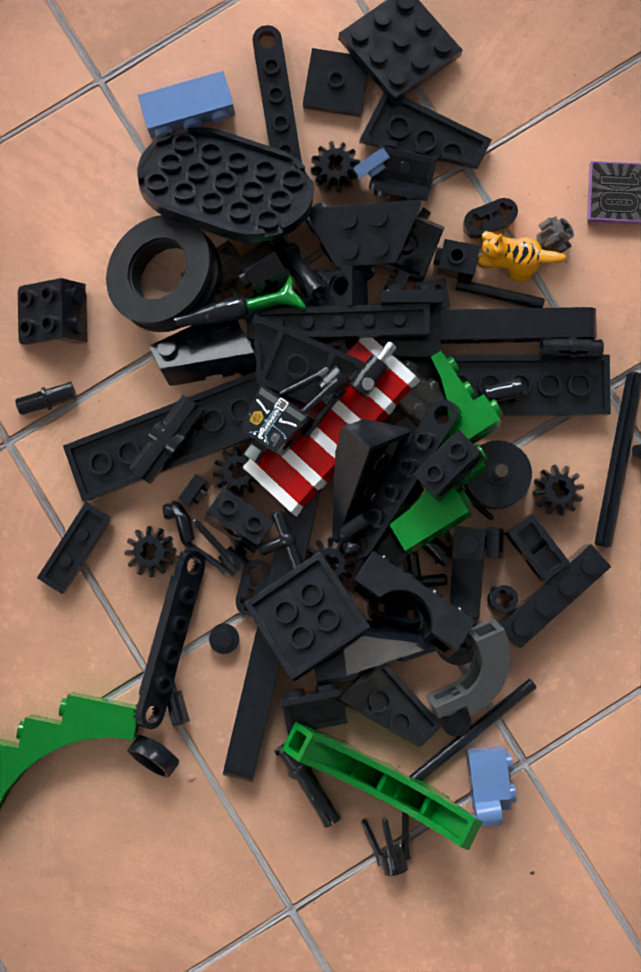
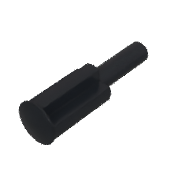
(177, 707)

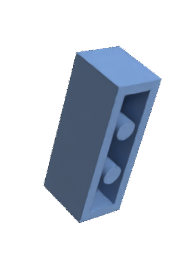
(187, 104)

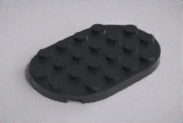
(225, 184)

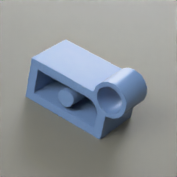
(490, 783)

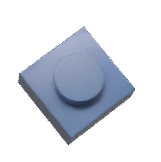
(372, 164)

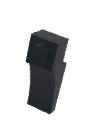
(468, 569)

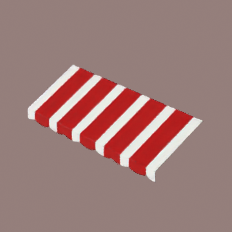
(311, 460)

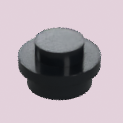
(224, 638)
(457, 723)

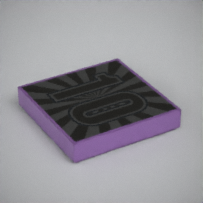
(614, 192)

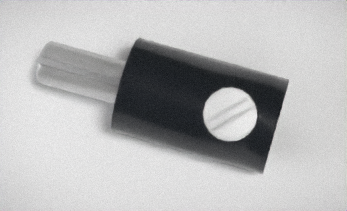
(372, 371)

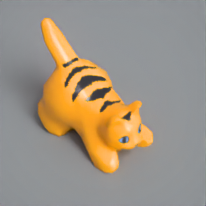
(519, 256)

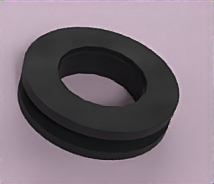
(137, 250)

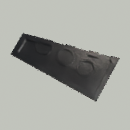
(423, 131)

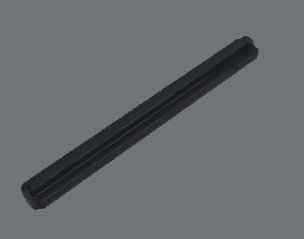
(619, 460)

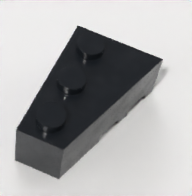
(203, 352)

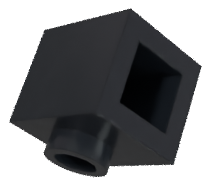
(456, 259)

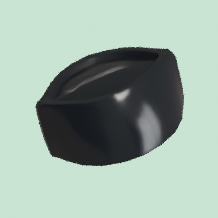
(153, 756)

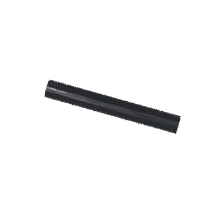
(499, 294)

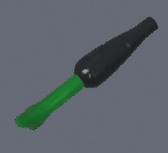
(237, 307)

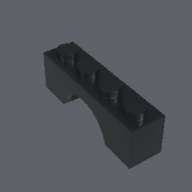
(554, 595)
(443, 623)

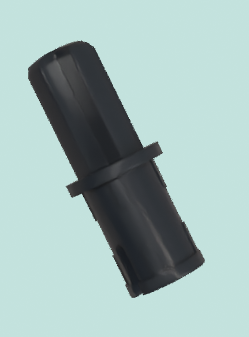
(45, 398)

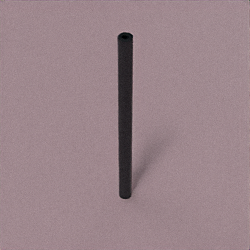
(475, 729)

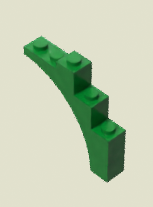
(428, 516)
(82, 719)
(383, 782)

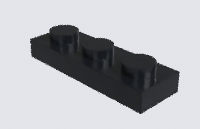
(74, 548)

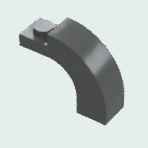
(484, 676)

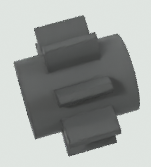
(555, 235)

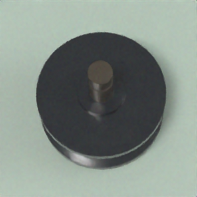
(506, 479)

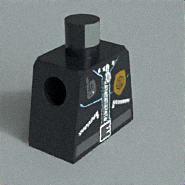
(273, 424)

